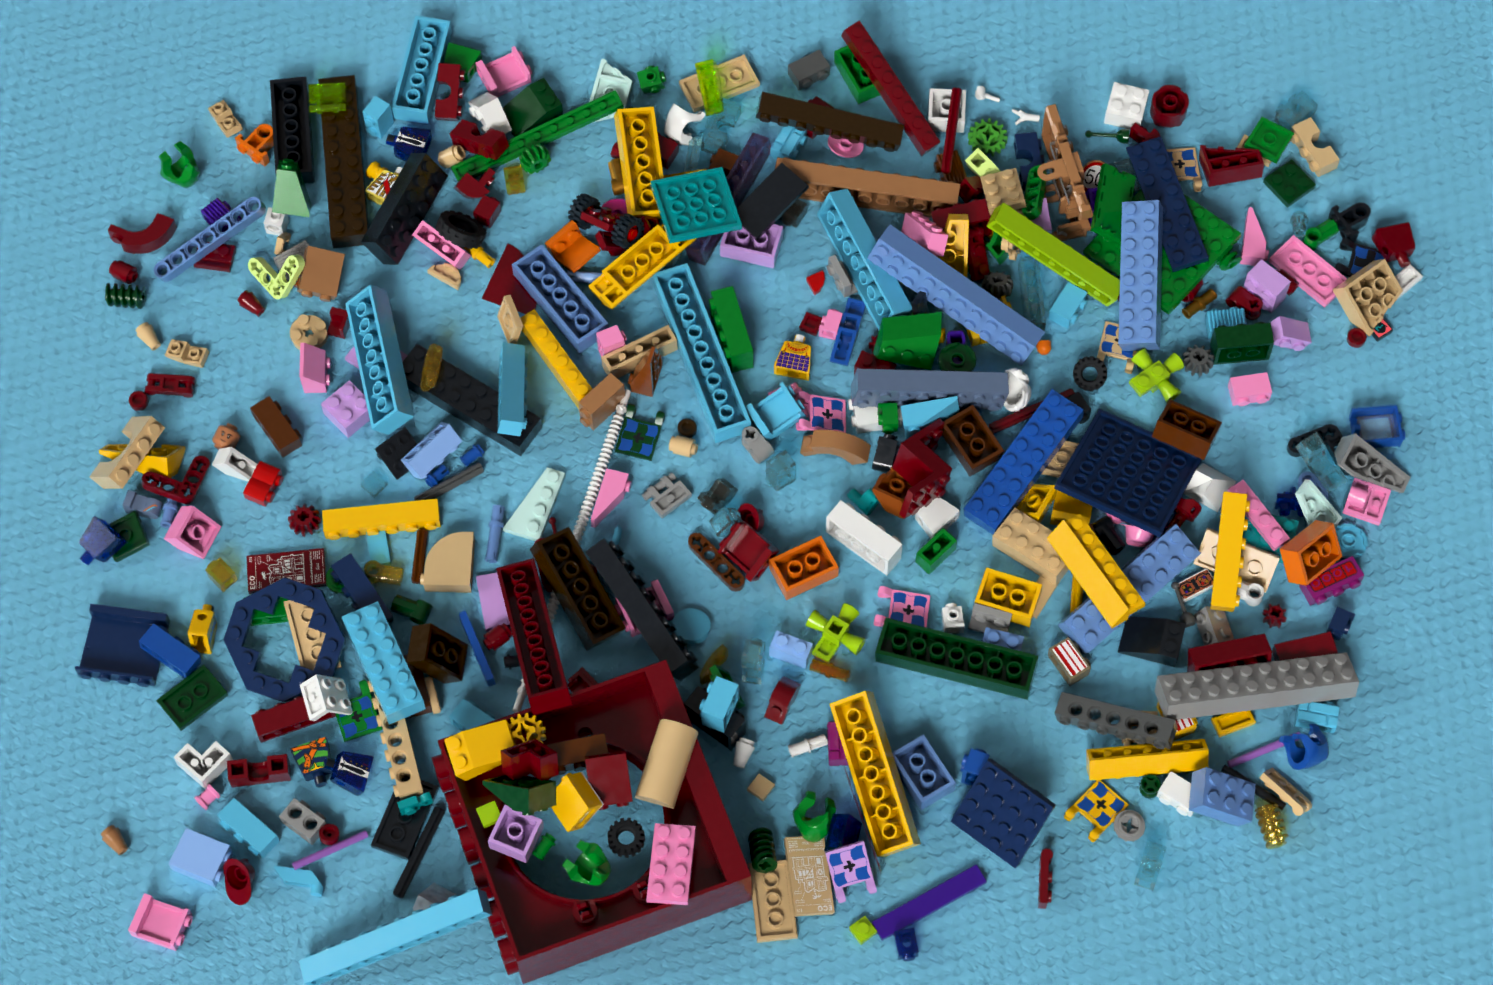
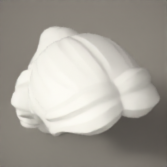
(1019, 390)

